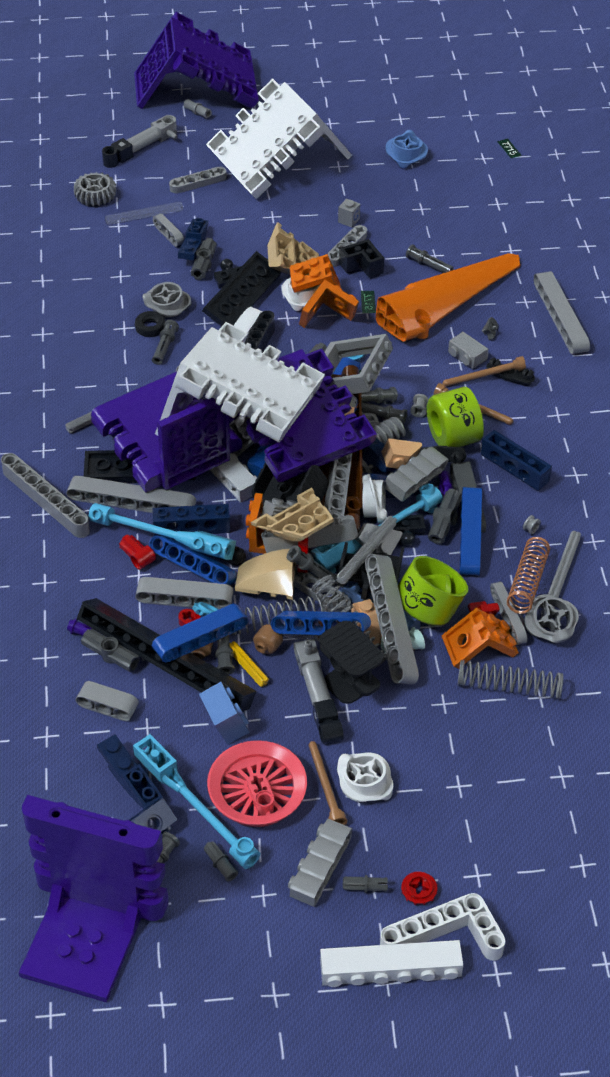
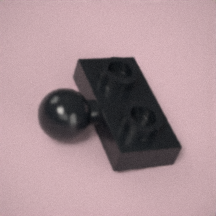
(226, 274)
(409, 526)

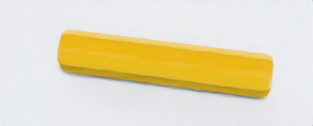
(249, 665)

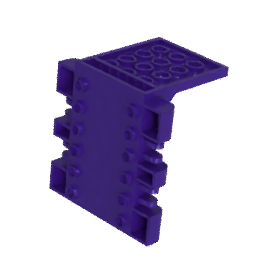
(197, 55)
(320, 430)
(185, 441)
(100, 887)

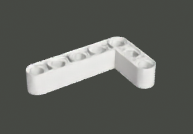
(445, 924)

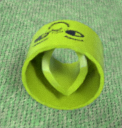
(455, 418)
(431, 590)

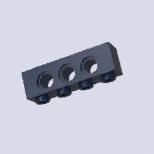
(516, 460)
(205, 518)
(159, 813)

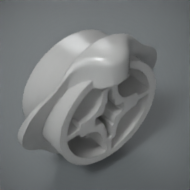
(167, 299)
(566, 610)

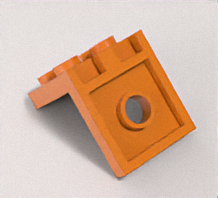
(319, 269)
(334, 298)
(254, 533)
(481, 631)

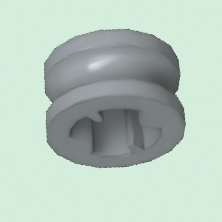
(531, 524)

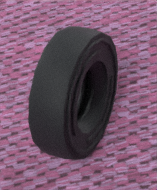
(149, 316)

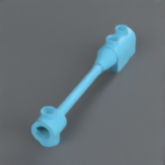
(196, 541)
(330, 555)
(164, 768)

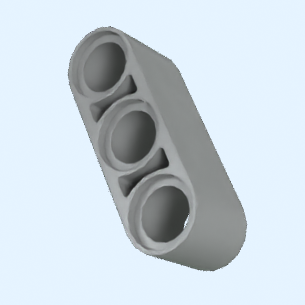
(107, 701)

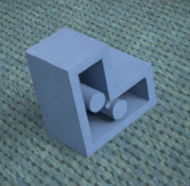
(224, 713)

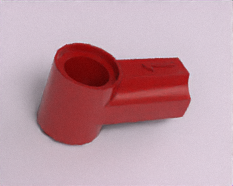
(139, 555)

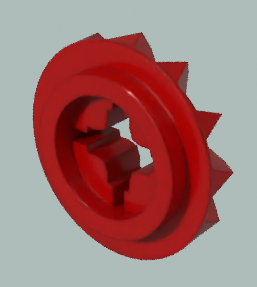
(412, 881)

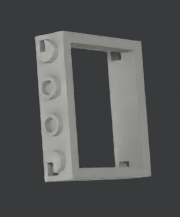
(379, 349)

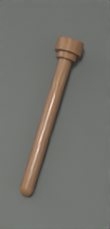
(517, 364)
(487, 411)
(336, 814)

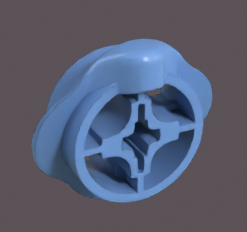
(406, 149)

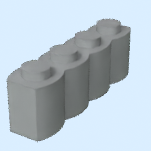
(416, 473)
(320, 862)

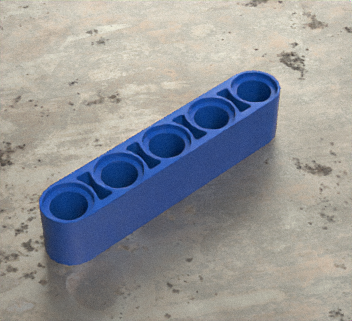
(470, 531)
(200, 563)
(311, 624)
(200, 632)

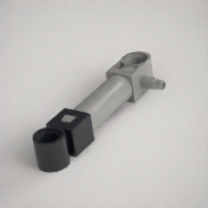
(124, 149)
(323, 706)

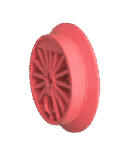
(245, 759)

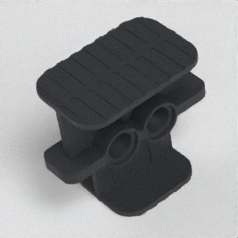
(289, 489)
(361, 574)
(352, 659)

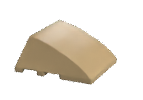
(287, 251)
(297, 520)
(267, 574)

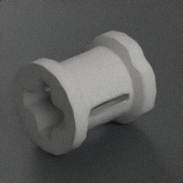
(419, 407)

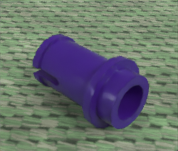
(77, 627)

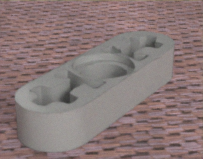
(168, 229)

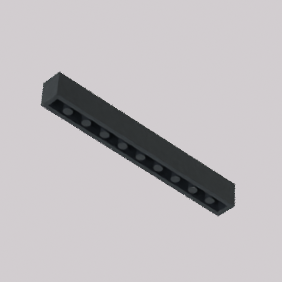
(139, 640)

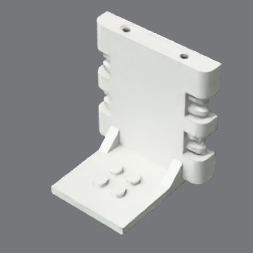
(270, 137)
(243, 381)

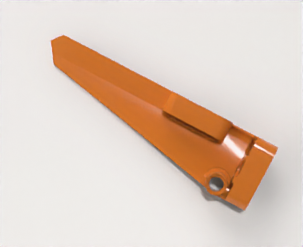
(425, 302)

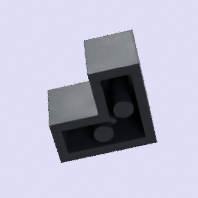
(362, 256)

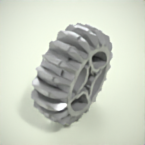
(95, 189)

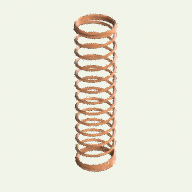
(523, 593)

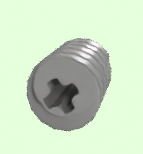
(390, 429)

